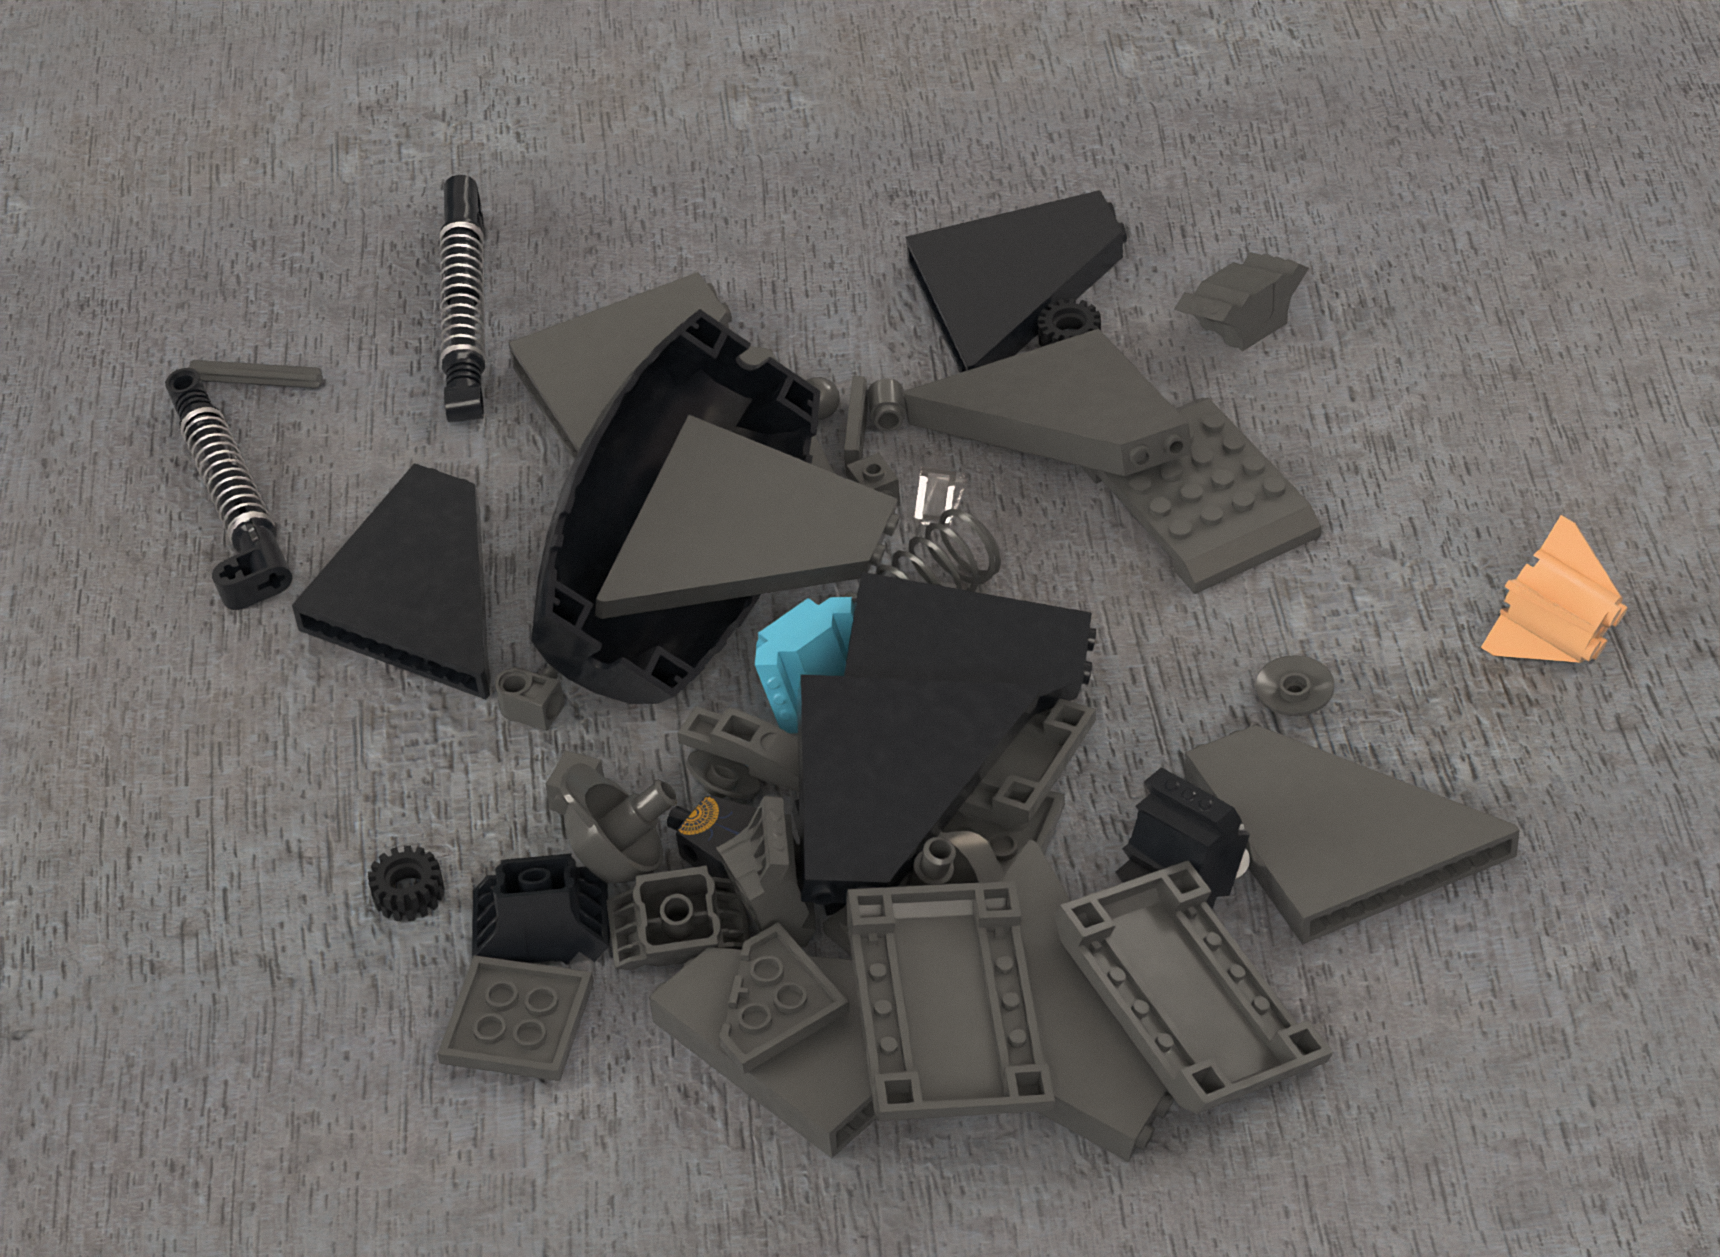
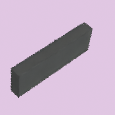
(856, 420)

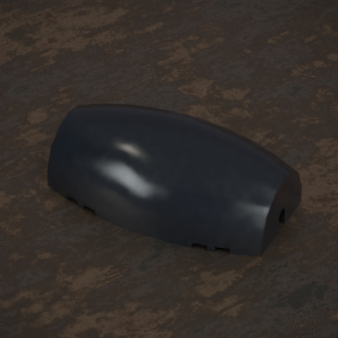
(688, 373)

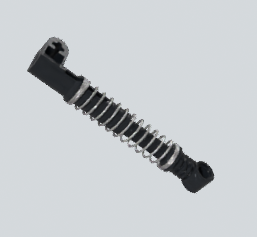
(462, 243)
(259, 562)

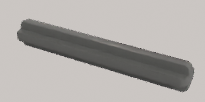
(258, 373)

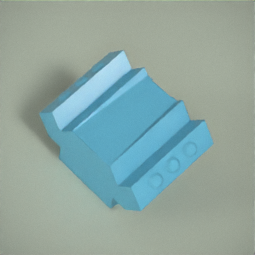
(804, 642)

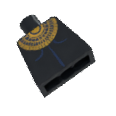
(706, 828)

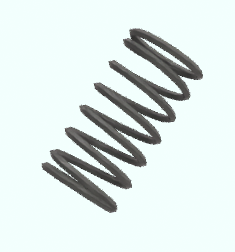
(942, 557)

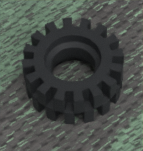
(1066, 316)
(411, 899)

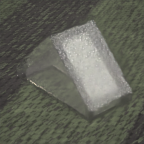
(936, 493)

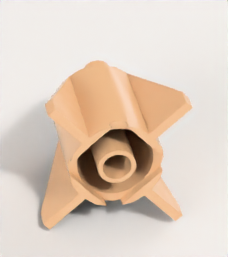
(1558, 604)

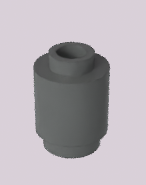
(886, 404)

